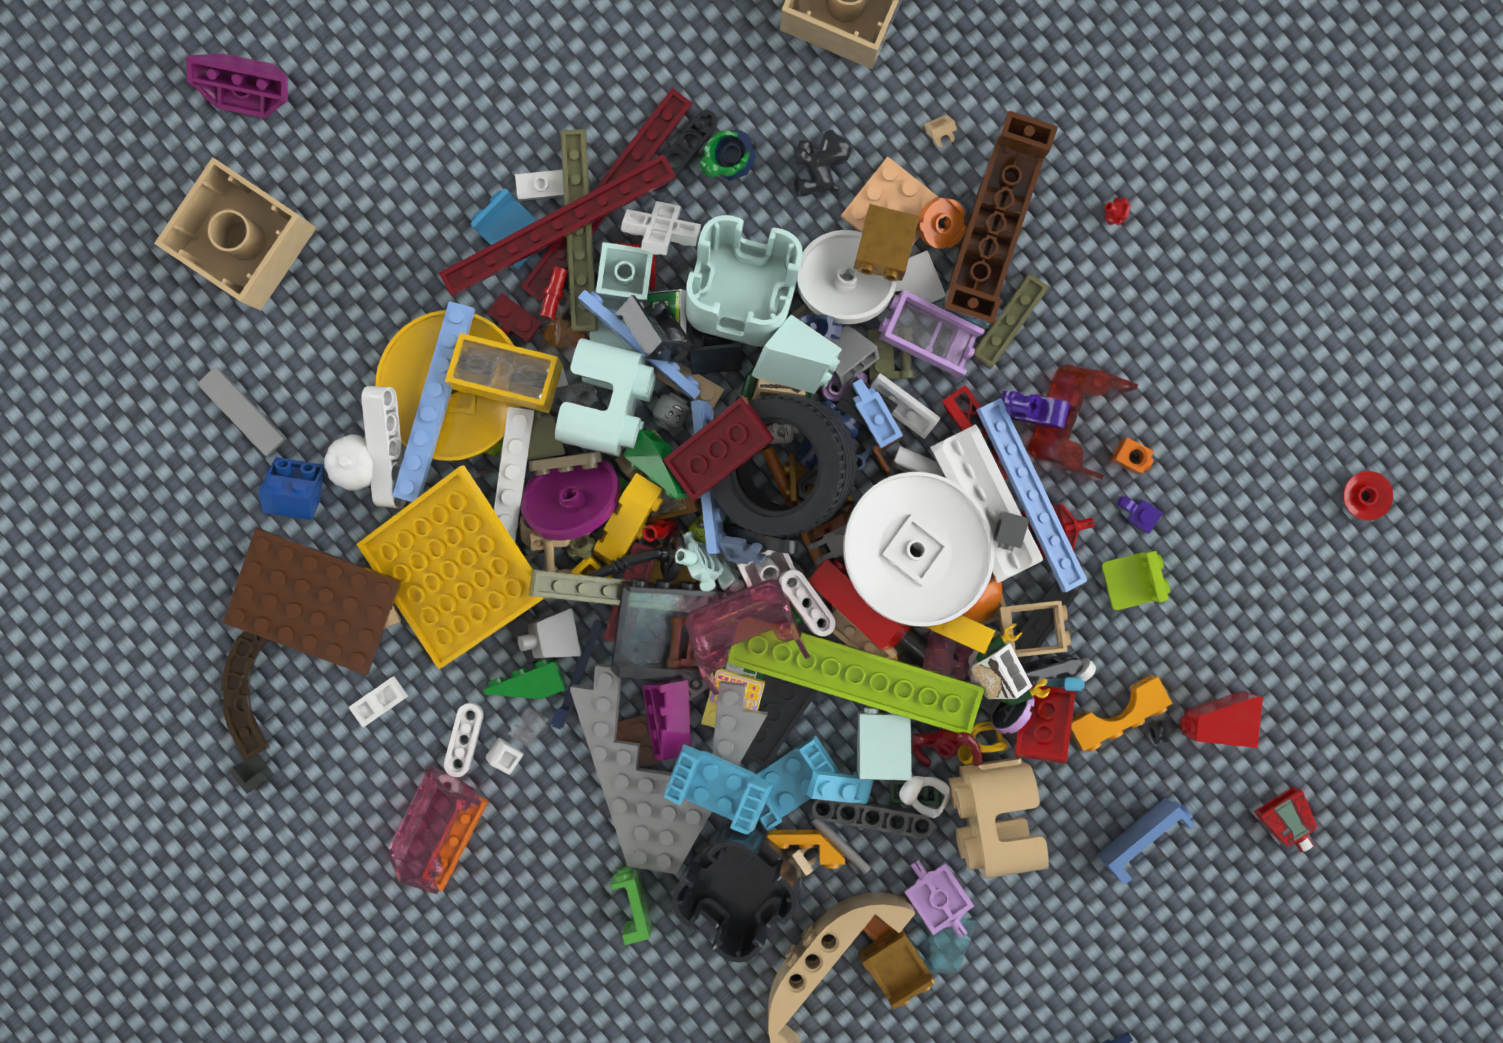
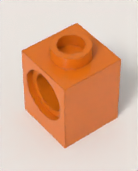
(1122, 453)

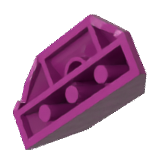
(238, 83)

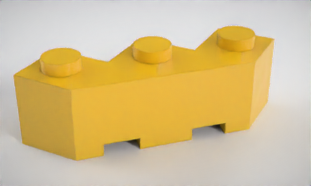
(628, 519)

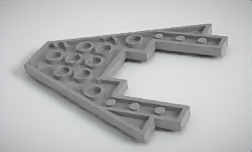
(648, 826)

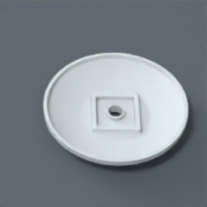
(953, 543)

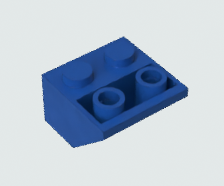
(292, 488)

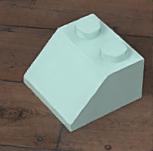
(623, 272)

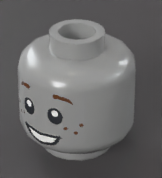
(671, 411)

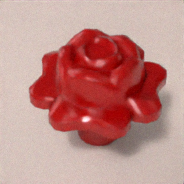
(1117, 211)

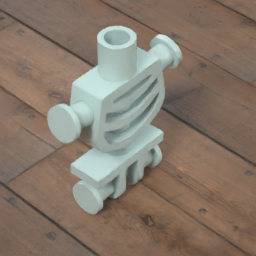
(708, 567)

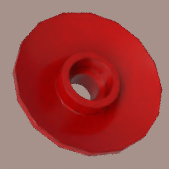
(1378, 491)

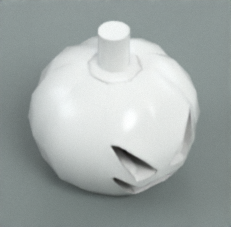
(349, 463)

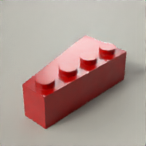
(836, 587)

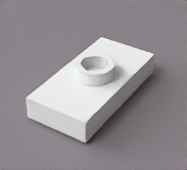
(539, 185)

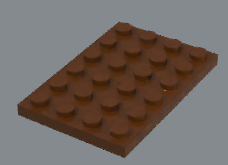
(312, 601)

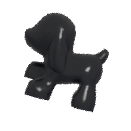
(833, 151)

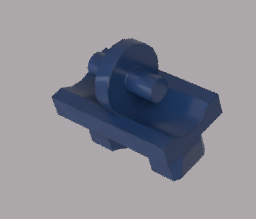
(823, 325)

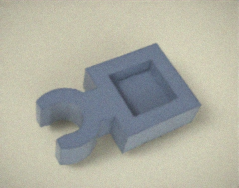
(739, 551)

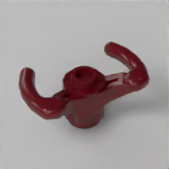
(946, 744)

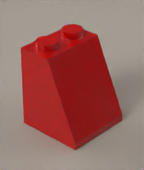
(1225, 720)

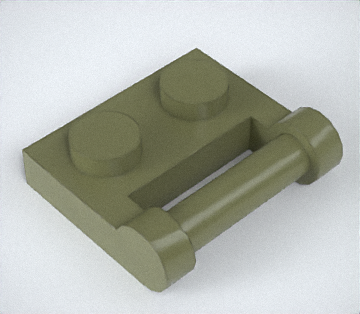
(885, 364)

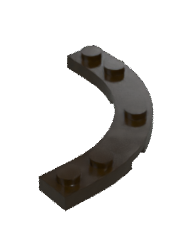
(236, 695)

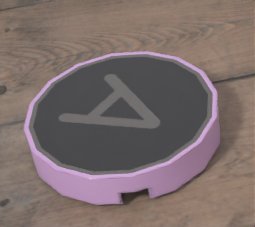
(1011, 717)

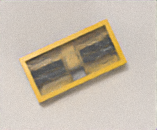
(504, 372)

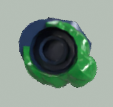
(728, 155)

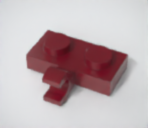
(514, 318)

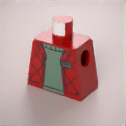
(1289, 818)

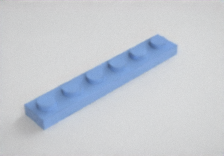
(668, 369)
(712, 514)

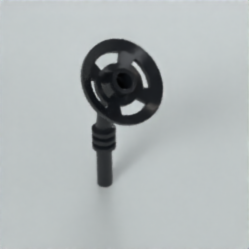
(664, 554)

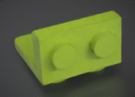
(1135, 580)

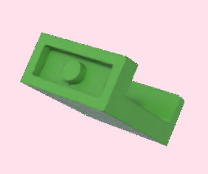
(641, 926)

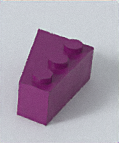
(668, 716)

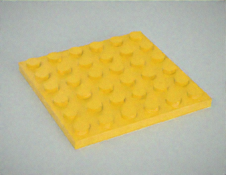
(454, 566)

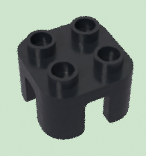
(740, 888)

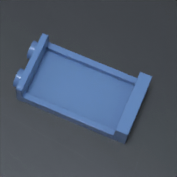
(1141, 835)

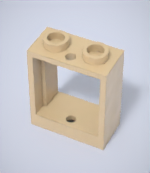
(1059, 615)

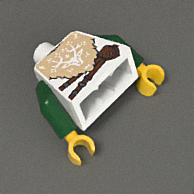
(1003, 674)

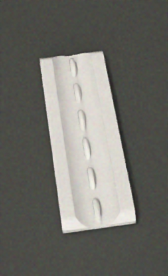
(970, 464)

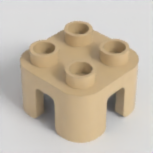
(1004, 844)

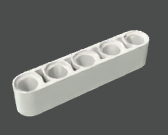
(383, 443)

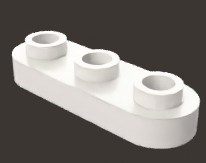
(816, 607)
(456, 747)

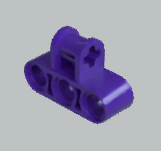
(1035, 409)

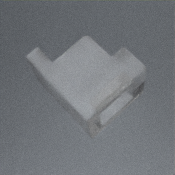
(528, 727)

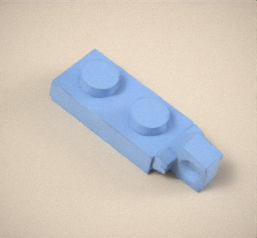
(875, 414)

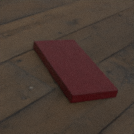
(718, 449)

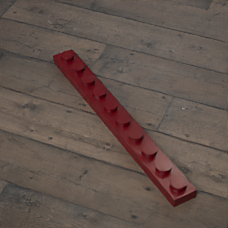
(637, 153)
(557, 225)

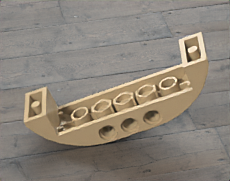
(844, 924)

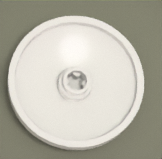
(832, 284)

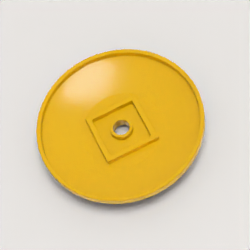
(471, 421)

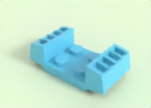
(791, 779)
(718, 787)

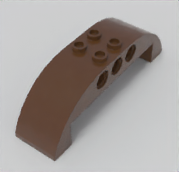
(998, 216)

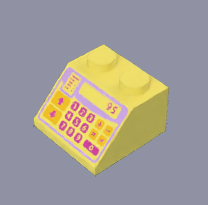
(753, 694)

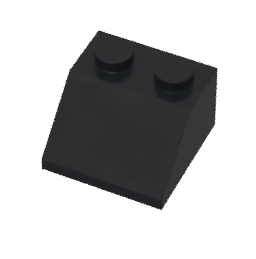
(712, 352)

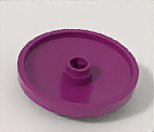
(570, 502)

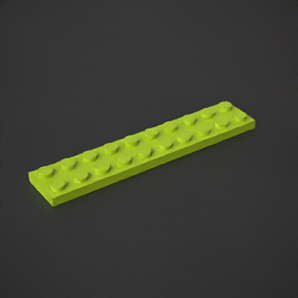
(864, 678)

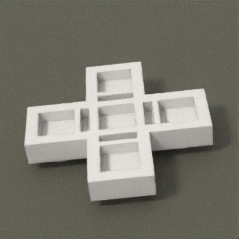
(661, 228)

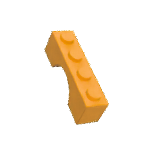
(1146, 698)

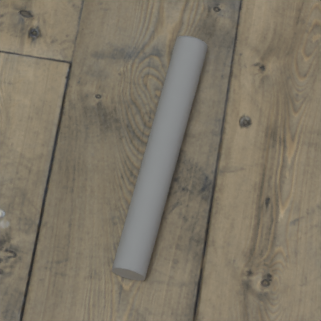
(848, 852)

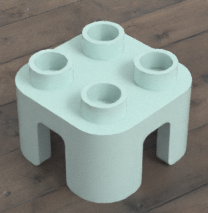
(740, 284)
(629, 380)

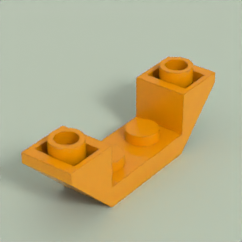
(828, 853)

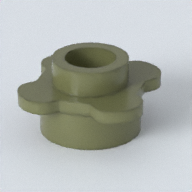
(581, 547)

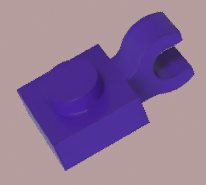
(1141, 514)

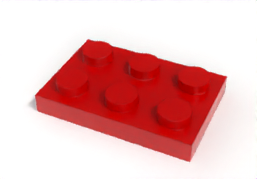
(1049, 727)

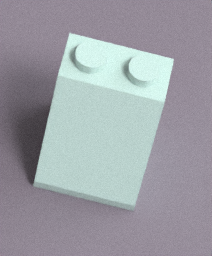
(797, 357)
(883, 745)

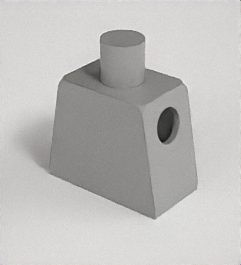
(856, 355)
(552, 636)

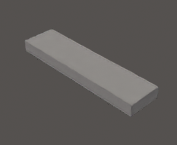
(241, 411)

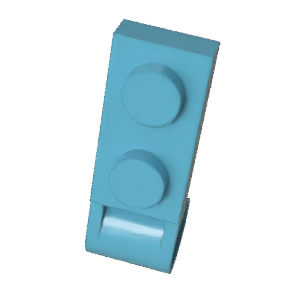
(839, 787)

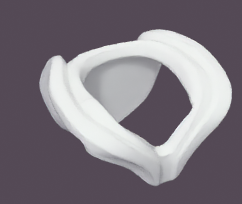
(911, 788)

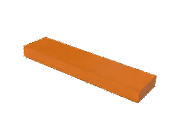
(458, 839)

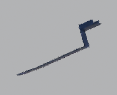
(561, 714)

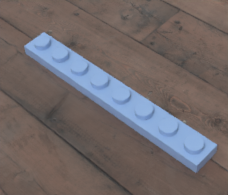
(431, 406)
(1031, 495)

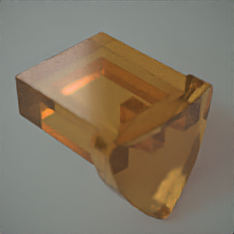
(560, 334)

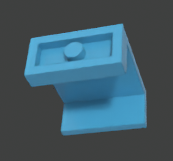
(502, 219)

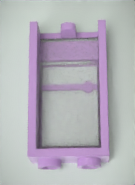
(929, 333)

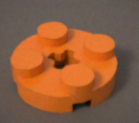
(954, 221)

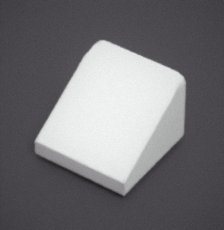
(503, 756)

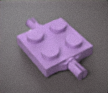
(938, 899)

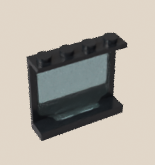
(646, 630)

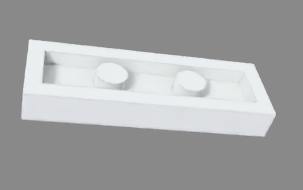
(908, 410)

